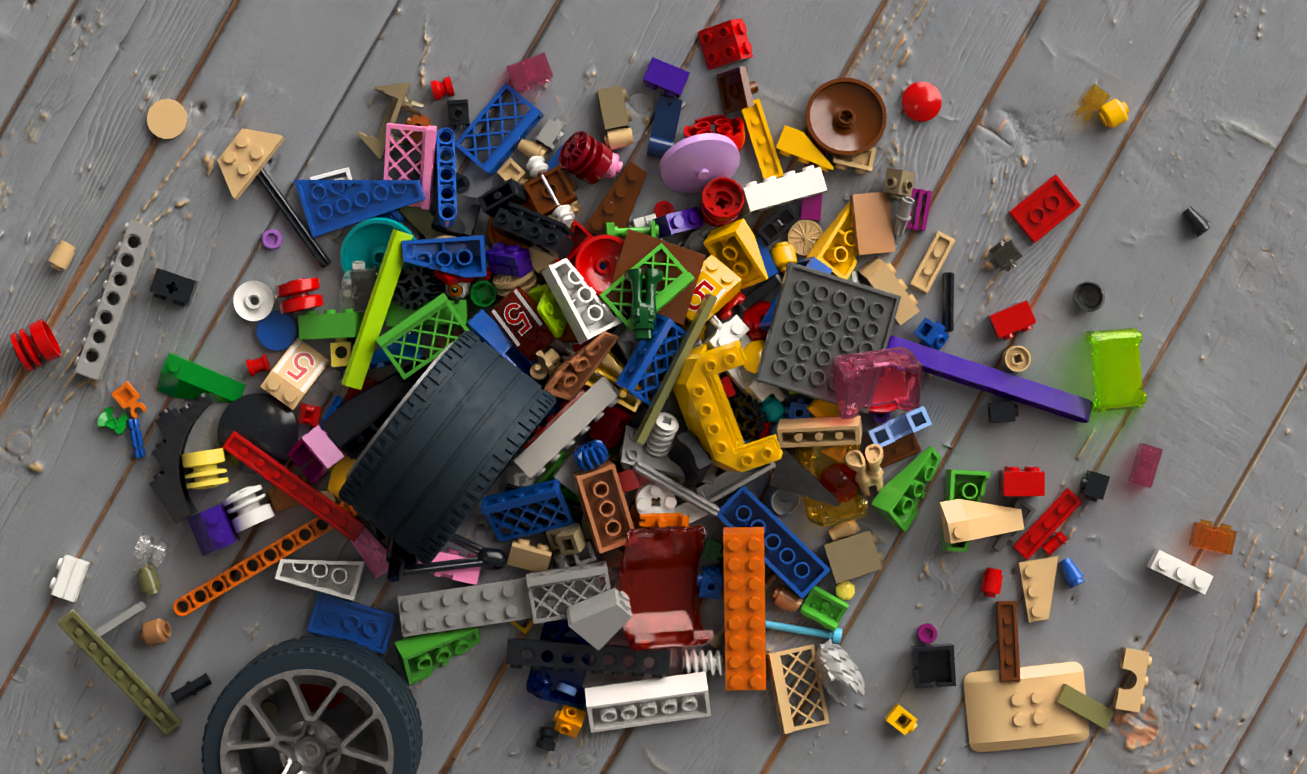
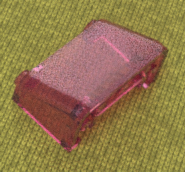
(877, 379)

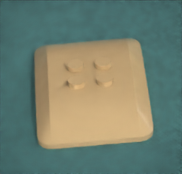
(1023, 711)

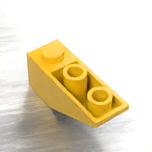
(799, 144)

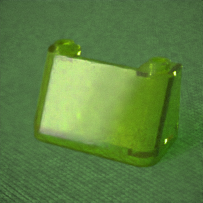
(1116, 369)

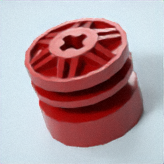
(723, 192)
(37, 344)

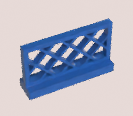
(513, 138)
(645, 354)
(522, 498)

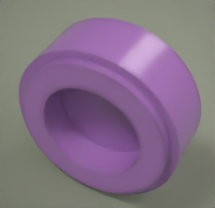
(272, 239)

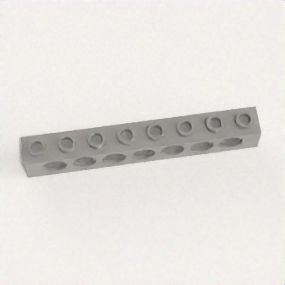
(82, 363)

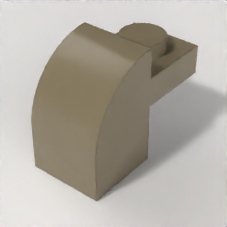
(567, 539)

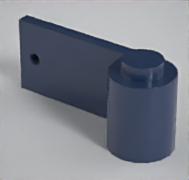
(664, 126)

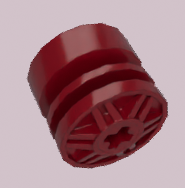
(585, 157)

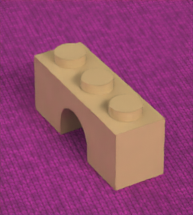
(1131, 697)

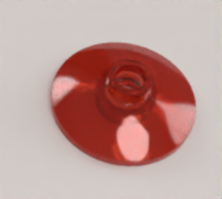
(837, 473)

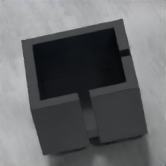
(935, 664)

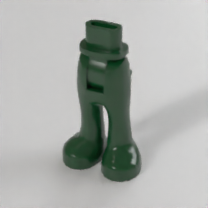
(643, 313)

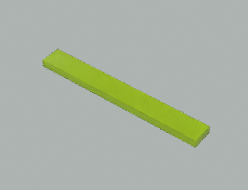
(376, 311)

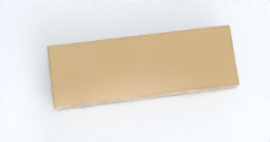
(932, 262)

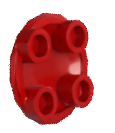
(921, 101)
(725, 312)

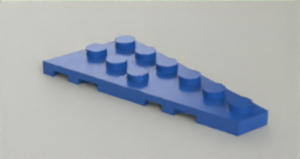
(342, 203)

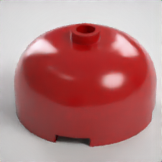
(724, 126)

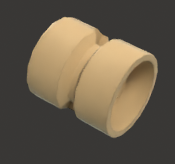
(1016, 358)

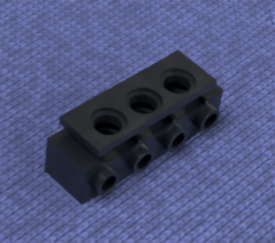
(534, 230)

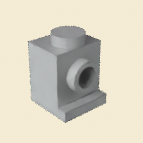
(551, 133)

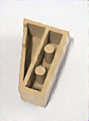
(882, 277)

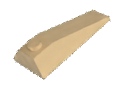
(974, 520)

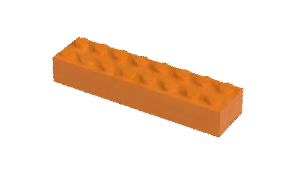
(744, 608)

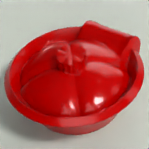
(752, 319)

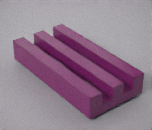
(926, 209)

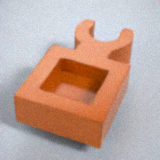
(128, 396)

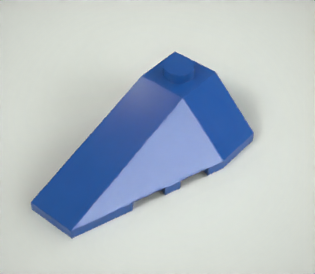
(380, 358)

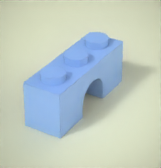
(899, 426)

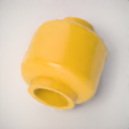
(1113, 113)
(782, 254)

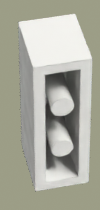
(1180, 571)

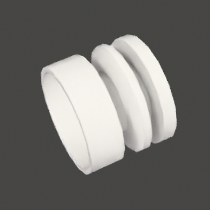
(248, 508)

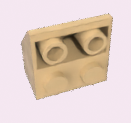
(529, 556)

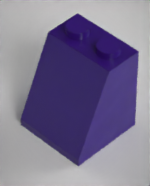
(213, 529)

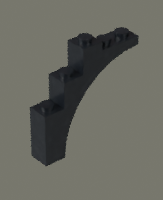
(171, 485)

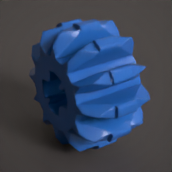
(590, 455)

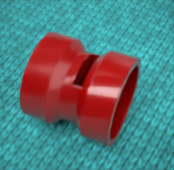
(443, 88)

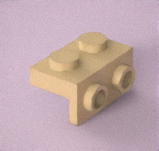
(861, 163)

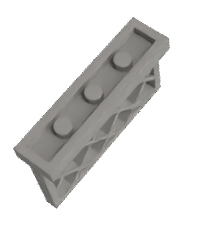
(562, 576)

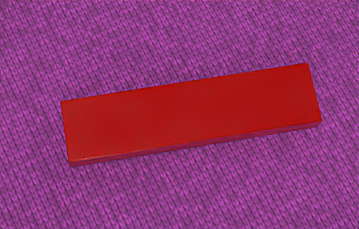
(1047, 524)

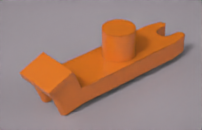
(663, 519)

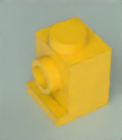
(893, 716)

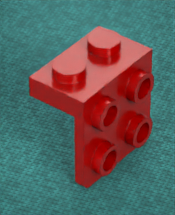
(725, 43)

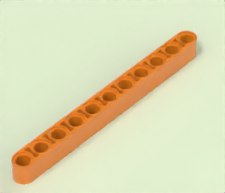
(246, 573)

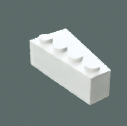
(783, 190)
(579, 302)
(328, 577)

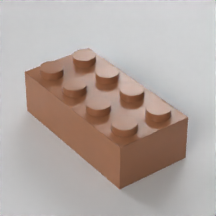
(603, 506)

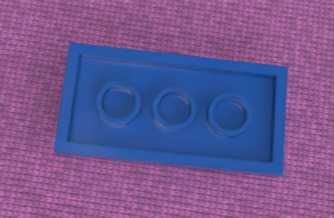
(352, 621)

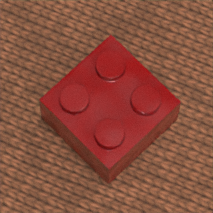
(1021, 482)

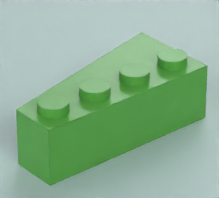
(397, 314)
(966, 486)

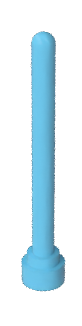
(835, 636)

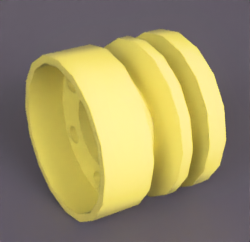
(205, 468)

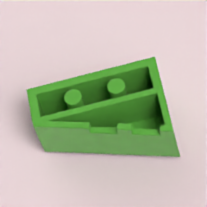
(329, 324)

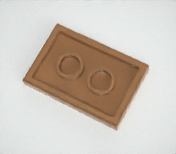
(872, 223)

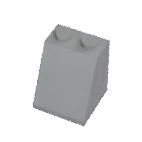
(600, 616)

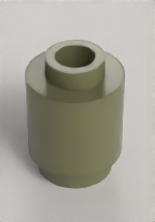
(148, 580)

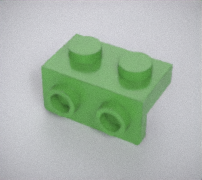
(823, 608)

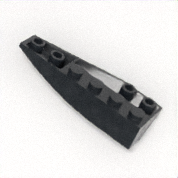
(363, 414)

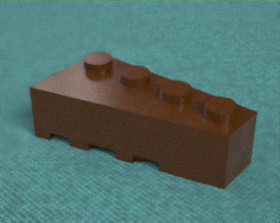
(619, 201)

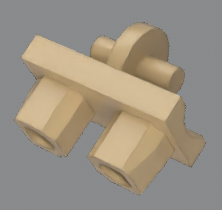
(546, 364)

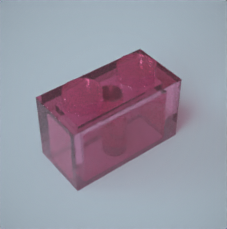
(530, 72)
(1145, 465)

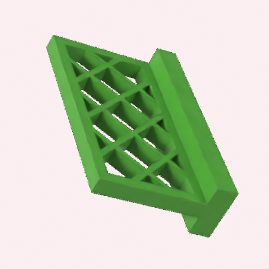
(662, 297)
(409, 325)

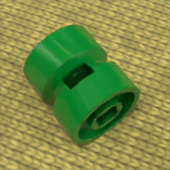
(483, 294)

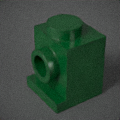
(712, 551)

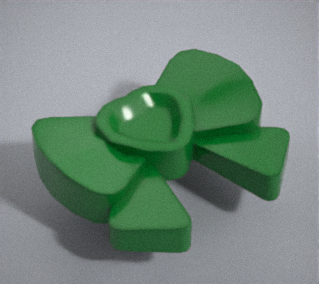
(106, 420)

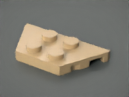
(247, 157)

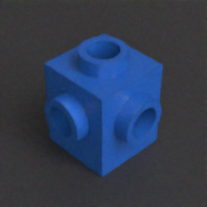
(931, 334)
(790, 410)
(710, 582)

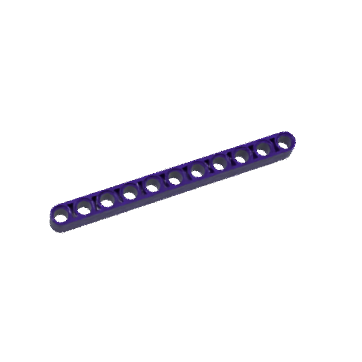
(997, 382)

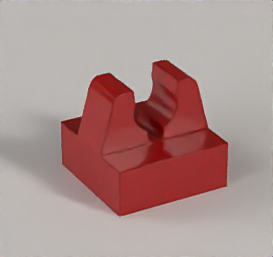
(309, 414)

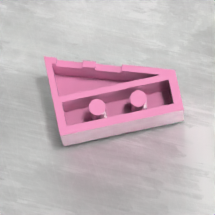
(466, 575)

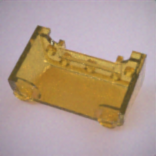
(816, 460)

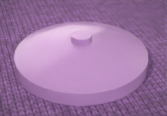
(697, 161)

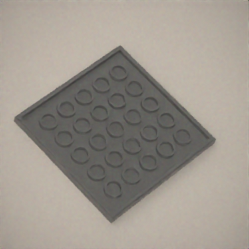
(817, 321)

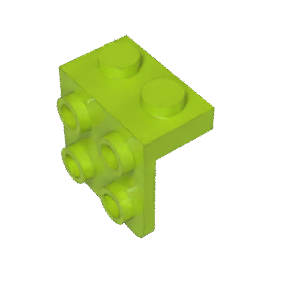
(549, 309)

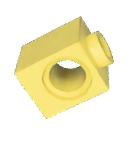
(335, 360)

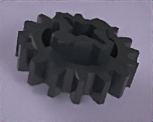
(409, 296)
(748, 415)

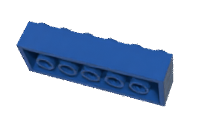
(782, 548)

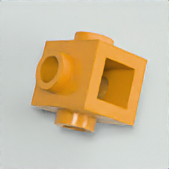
(569, 720)

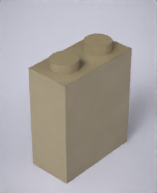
(853, 556)

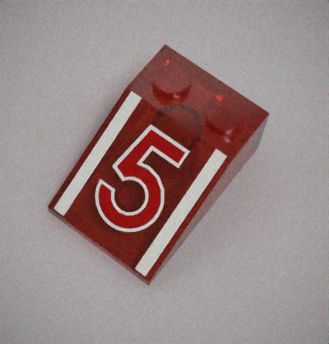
(522, 323)

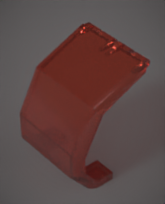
(660, 580)

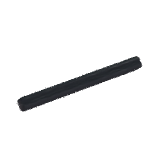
(293, 218)

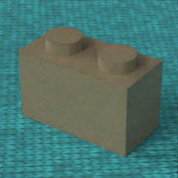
(613, 107)

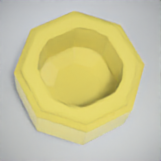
(845, 590)

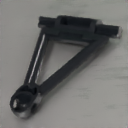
(486, 558)

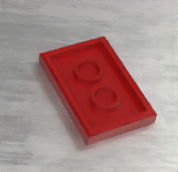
(1044, 208)

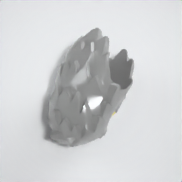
(836, 670)

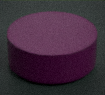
(926, 633)

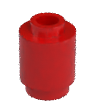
(991, 582)

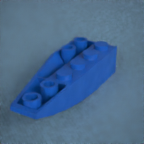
(491, 333)

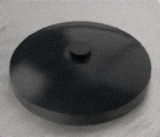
(262, 422)

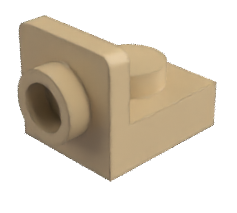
(514, 171)

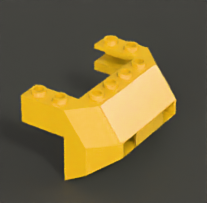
(710, 413)

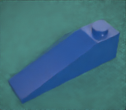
(451, 255)

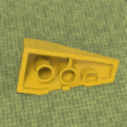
(837, 245)

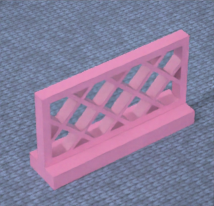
(427, 158)

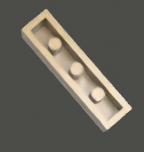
(819, 431)

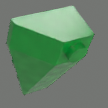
(189, 379)

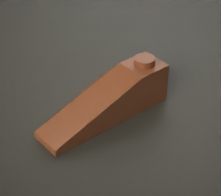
(576, 370)

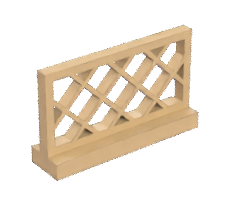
(780, 693)

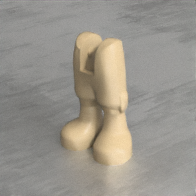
(864, 478)

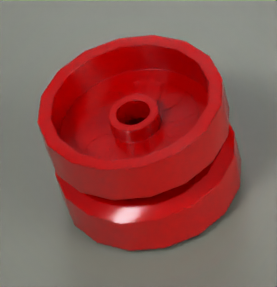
(298, 291)

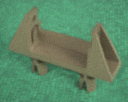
(399, 103)

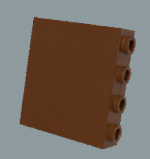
(634, 249)

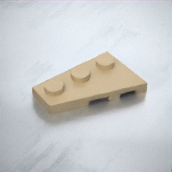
(1037, 586)

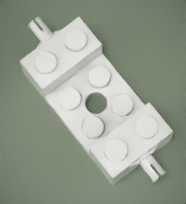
(730, 331)

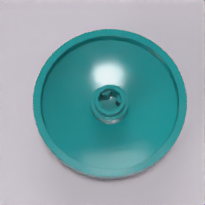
(369, 242)

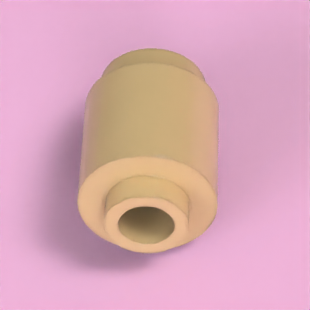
(619, 138)
(62, 255)

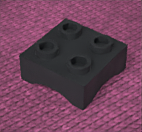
(467, 214)
(690, 458)

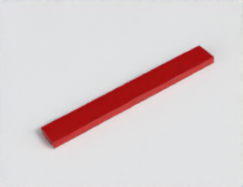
(294, 486)

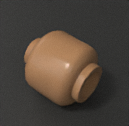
(155, 632)

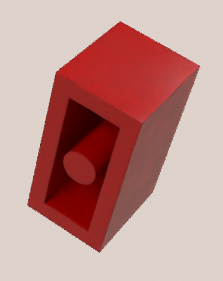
(1012, 319)

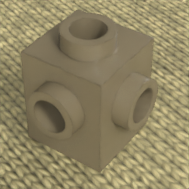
(898, 183)

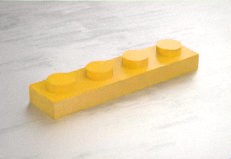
(762, 141)

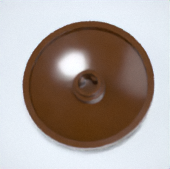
(845, 117)

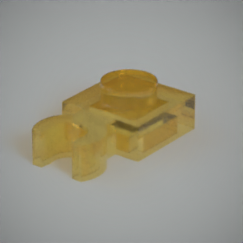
(1093, 101)

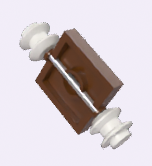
(550, 190)

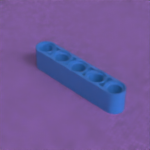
(446, 186)

